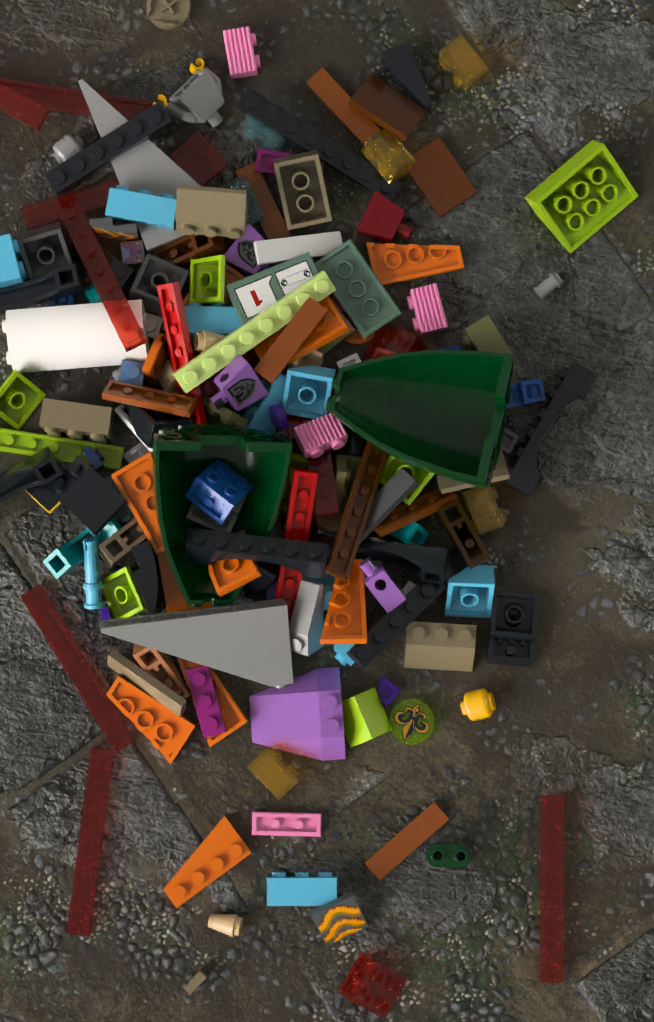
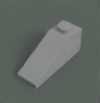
(307, 618)

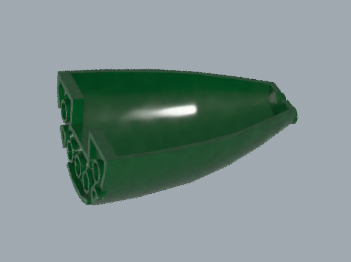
(430, 409)
(181, 458)

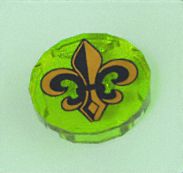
(411, 721)

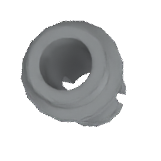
(548, 285)

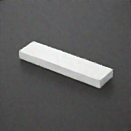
(287, 248)

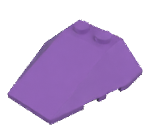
(302, 716)

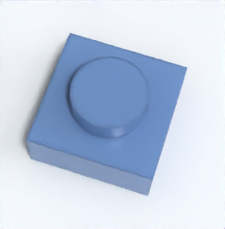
(131, 372)

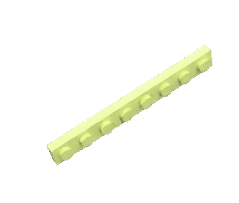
(252, 332)

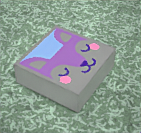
(132, 252)

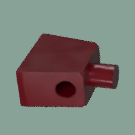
(383, 220)

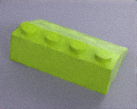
(582, 195)

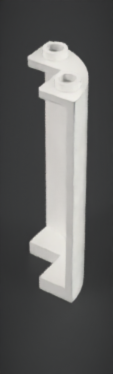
(68, 337)

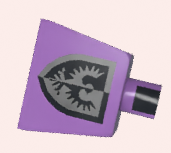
(242, 253)
(238, 385)
(387, 590)

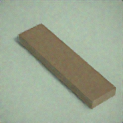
(146, 682)

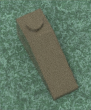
(120, 543)

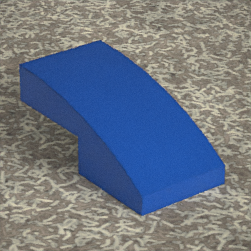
(526, 393)

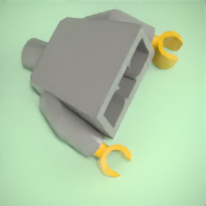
(198, 97)

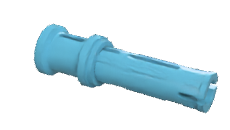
(92, 579)

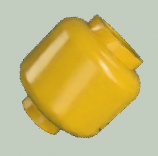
(478, 704)

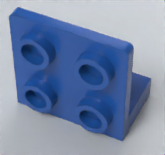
(218, 490)

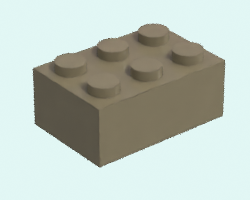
(302, 190)
(77, 420)

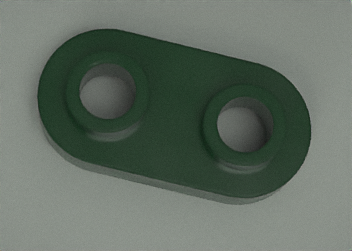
(449, 854)

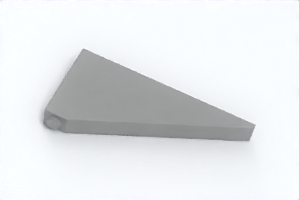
(139, 167)
(232, 638)

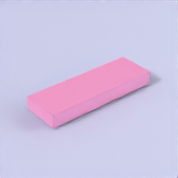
(286, 824)

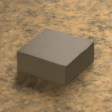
(195, 981)

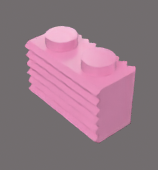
(240, 52)
(427, 310)
(320, 435)

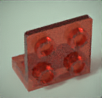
(393, 341)
(372, 985)

